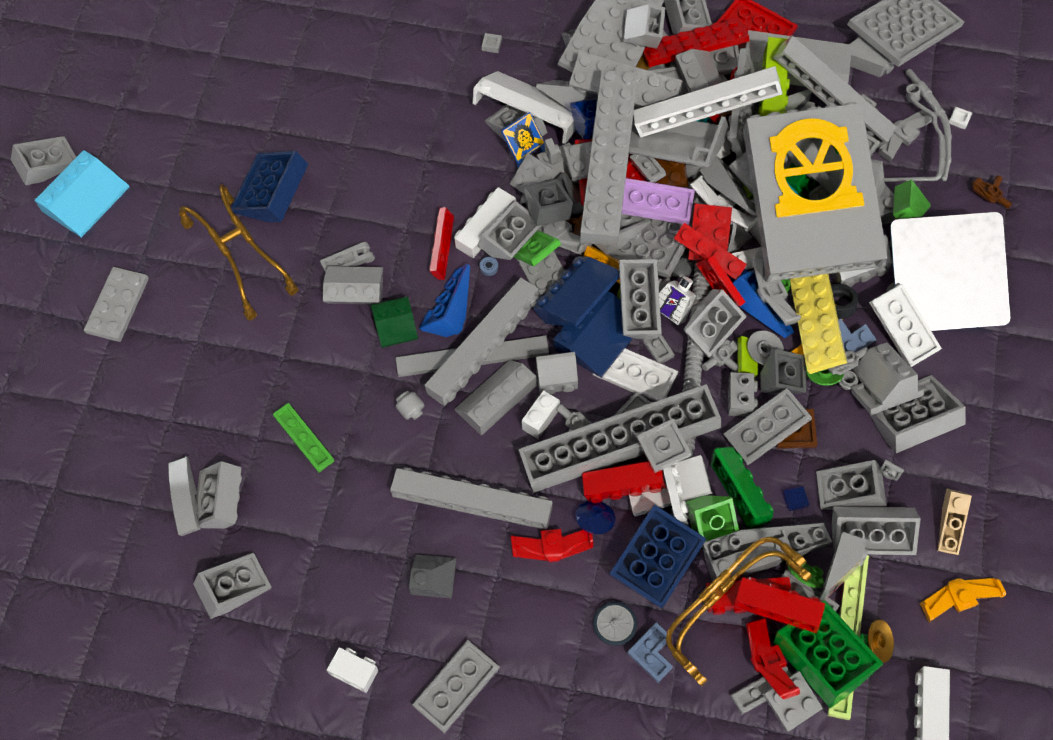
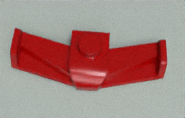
(552, 546)
(769, 660)

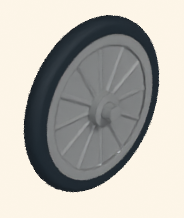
(615, 623)

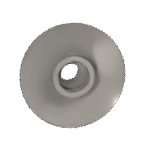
(763, 340)

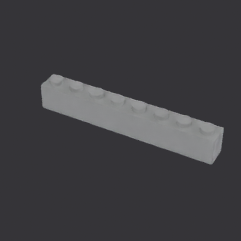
(829, 86)
(482, 342)
(471, 498)

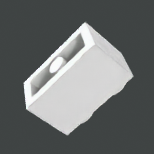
(540, 414)
(352, 669)

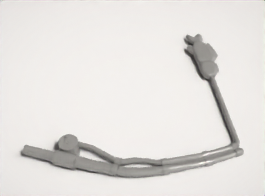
(913, 94)

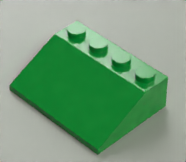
(830, 660)

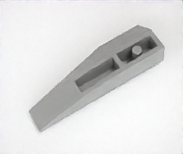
(723, 551)

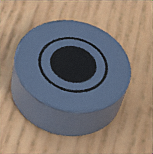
(488, 266)

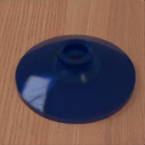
(592, 522)

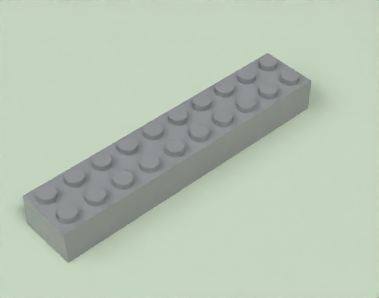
(609, 158)
(616, 438)

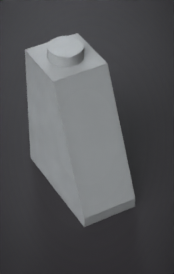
(869, 59)

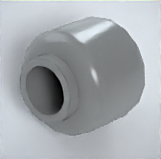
(409, 405)

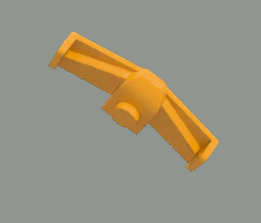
(961, 595)

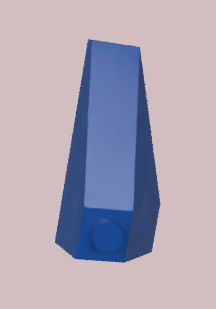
(747, 287)
(451, 306)

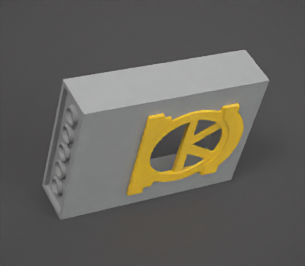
(814, 235)

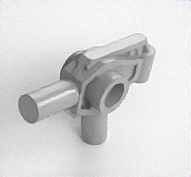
(722, 356)
(852, 361)
(574, 420)

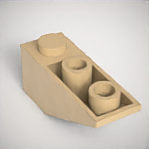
(953, 521)

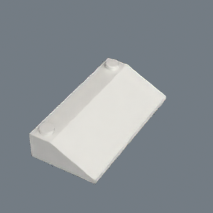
(525, 98)

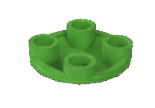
(815, 581)

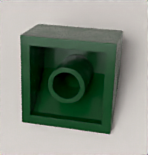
(394, 322)

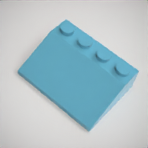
(81, 193)

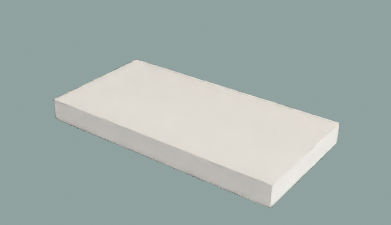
(905, 325)
(641, 375)
(693, 481)

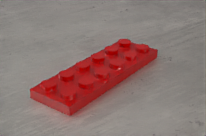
(702, 38)

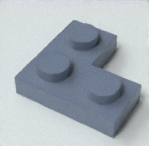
(858, 339)
(646, 653)

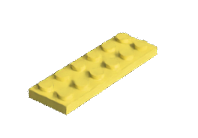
(818, 322)

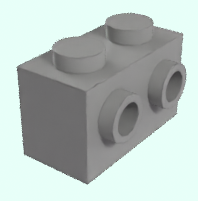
(741, 394)

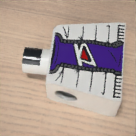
(677, 300)

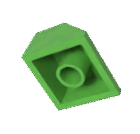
(712, 516)

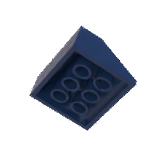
(270, 186)
(576, 292)
(597, 338)
(657, 556)

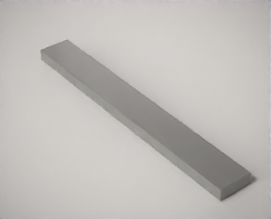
(507, 351)

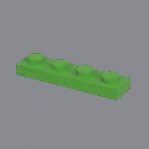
(303, 437)

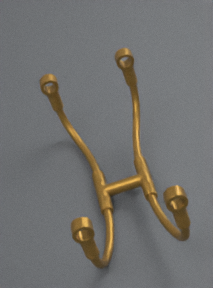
(227, 199)
(718, 589)

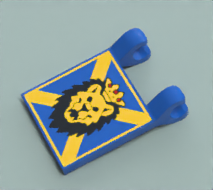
(523, 137)

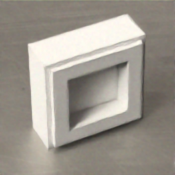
(960, 118)

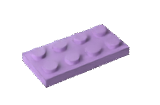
(657, 201)

